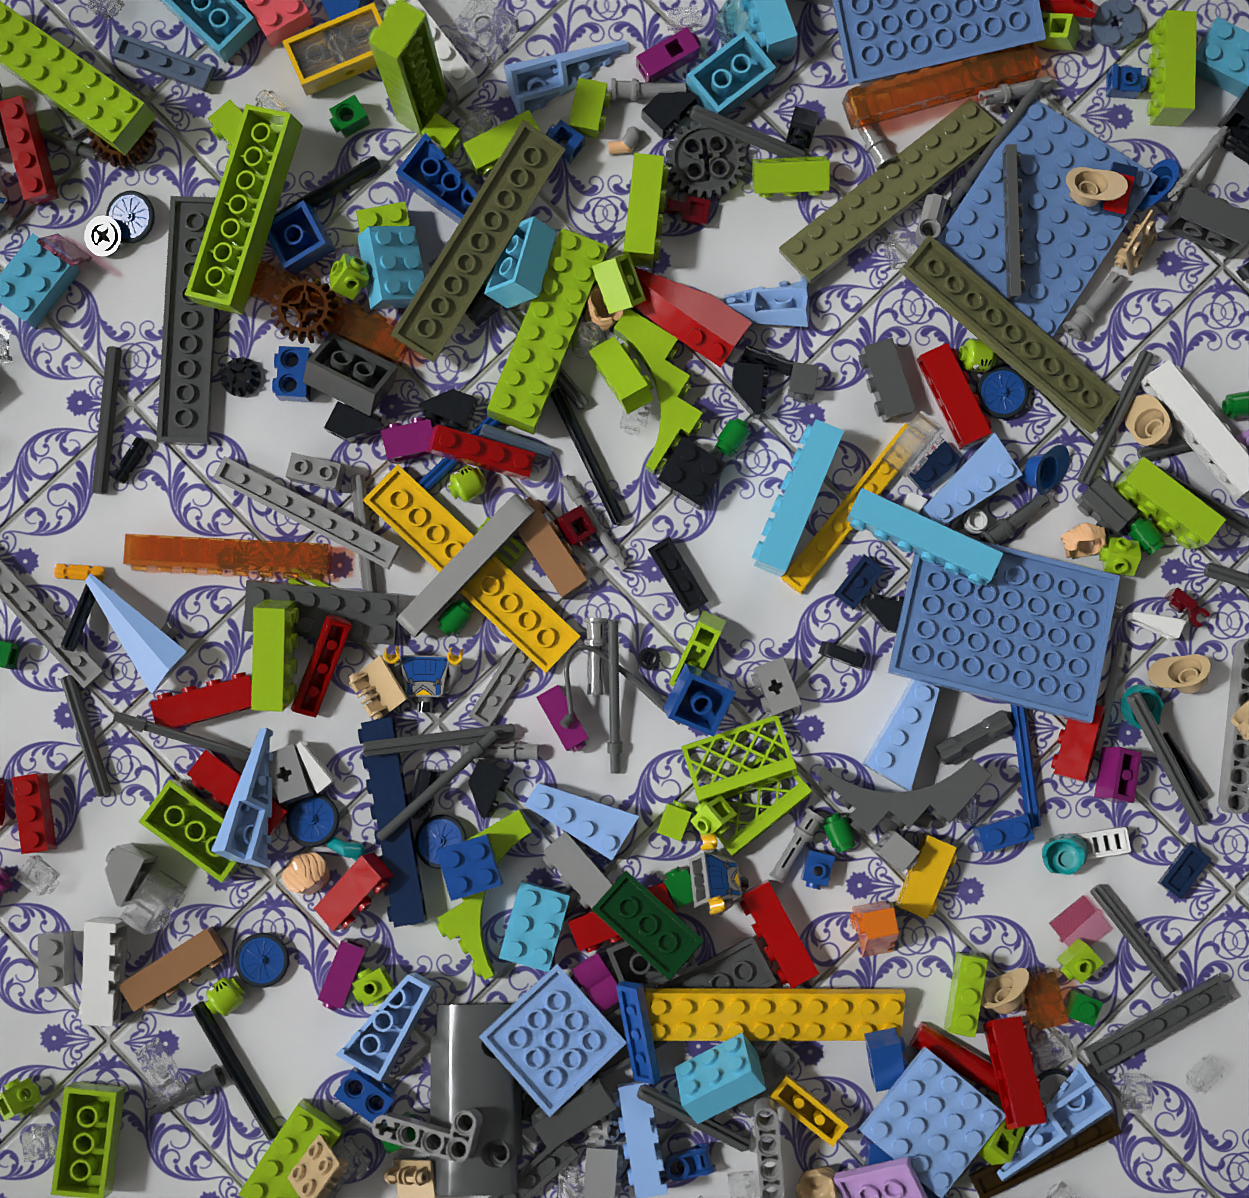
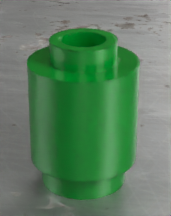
(1236, 405)
(732, 437)
(1147, 534)
(455, 617)
(839, 832)

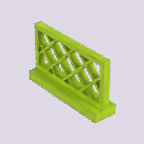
(747, 780)
(768, 817)

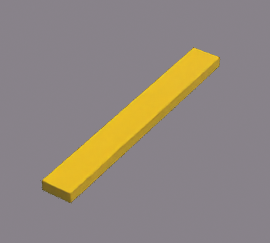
(837, 527)

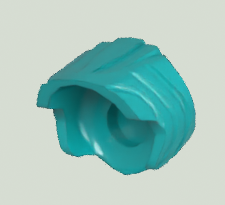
(1151, 699)
(1064, 854)

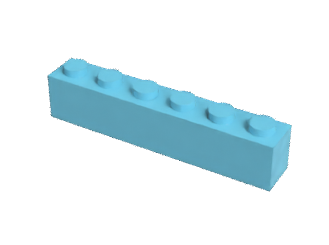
(924, 537)

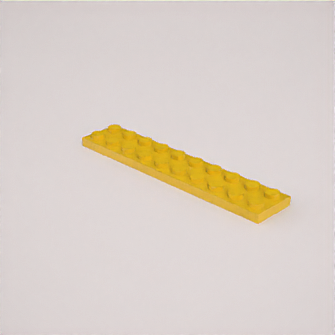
(493, 590)
(772, 1013)

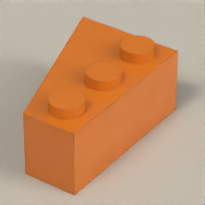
(875, 927)

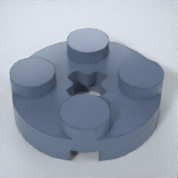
(1112, 36)

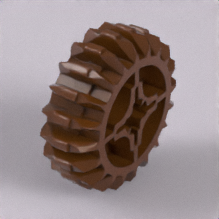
(111, 155)
(285, 305)

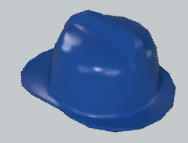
(1168, 175)
(1046, 469)

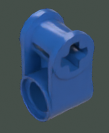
(692, 1163)

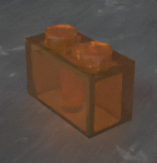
(1044, 1000)

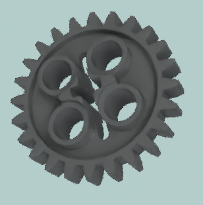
(683, 161)

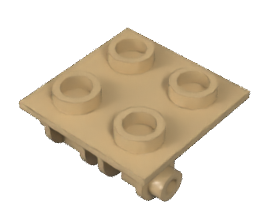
(1138, 241)
(379, 687)
(316, 1170)
(412, 1178)

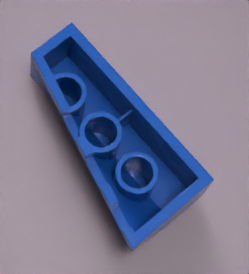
(436, 180)

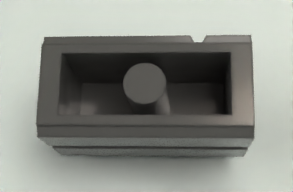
(1105, 506)

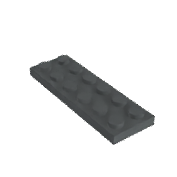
(369, 612)

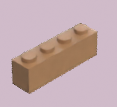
(551, 553)
(172, 969)

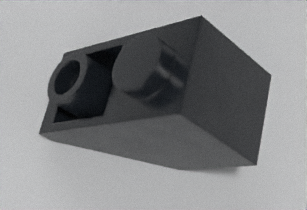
(667, 110)
(802, 127)
(748, 385)
(452, 407)
(351, 424)
(884, 612)
(485, 785)

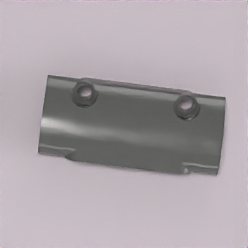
(472, 1077)

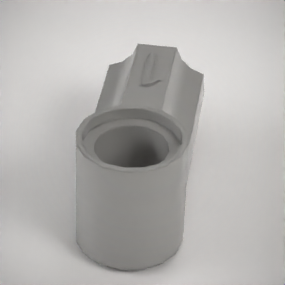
(931, 217)

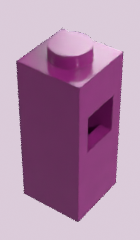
(668, 55)
(555, 707)
(342, 974)

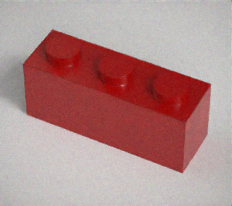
(1078, 747)
(34, 813)
(354, 892)

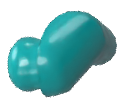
(347, 849)

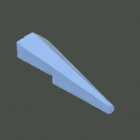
(541, 79)
(774, 306)
(147, 646)
(245, 825)
(1070, 1112)

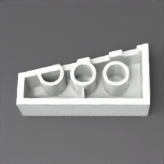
(103, 970)

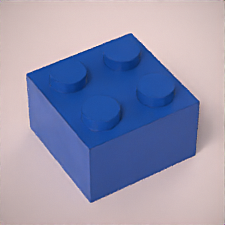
(299, 238)
(699, 699)
(469, 867)

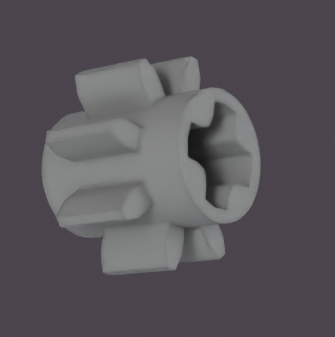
(604, 1130)

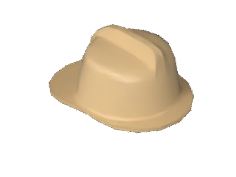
(1093, 185)
(1148, 421)
(1184, 673)
(1005, 991)

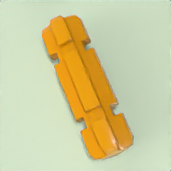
(78, 572)

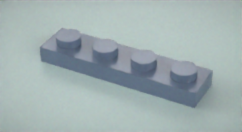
(163, 62)

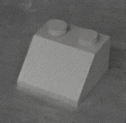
(127, 870)

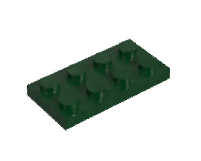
(647, 925)

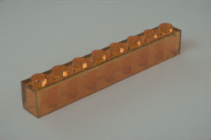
(939, 85)
(352, 324)
(227, 555)

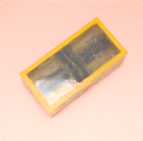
(334, 49)

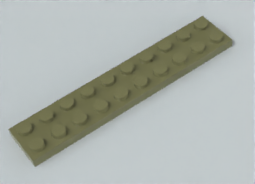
(890, 191)
(477, 241)
(1010, 334)

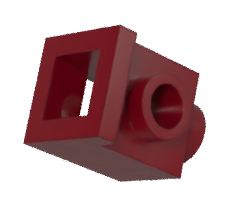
(582, 523)

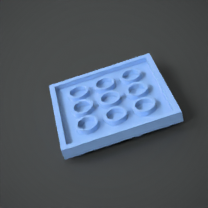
(552, 1040)
(933, 1121)

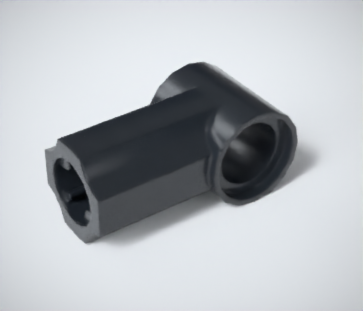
(422, 781)

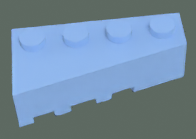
(976, 480)
(902, 739)
(589, 821)
(387, 1030)
(642, 1140)

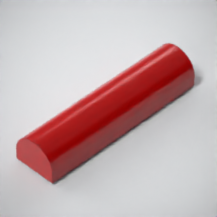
(321, 666)
(956, 1056)

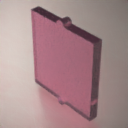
(64, 249)
(1081, 922)

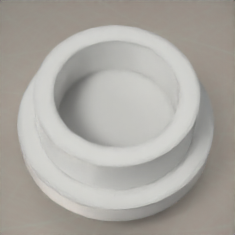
(975, 521)

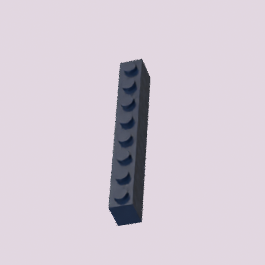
(399, 850)

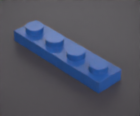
(638, 1032)

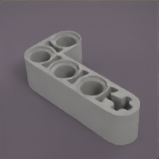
(425, 1131)

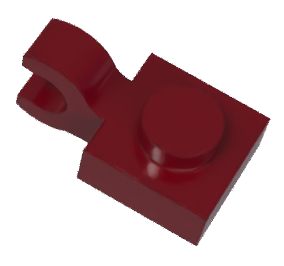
(693, 210)
(1183, 603)

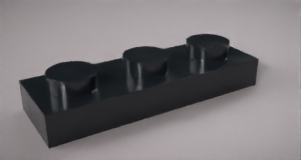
(678, 575)

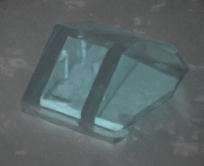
(726, 21)

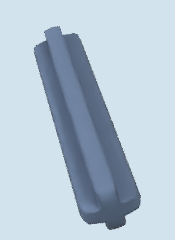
(498, 435)

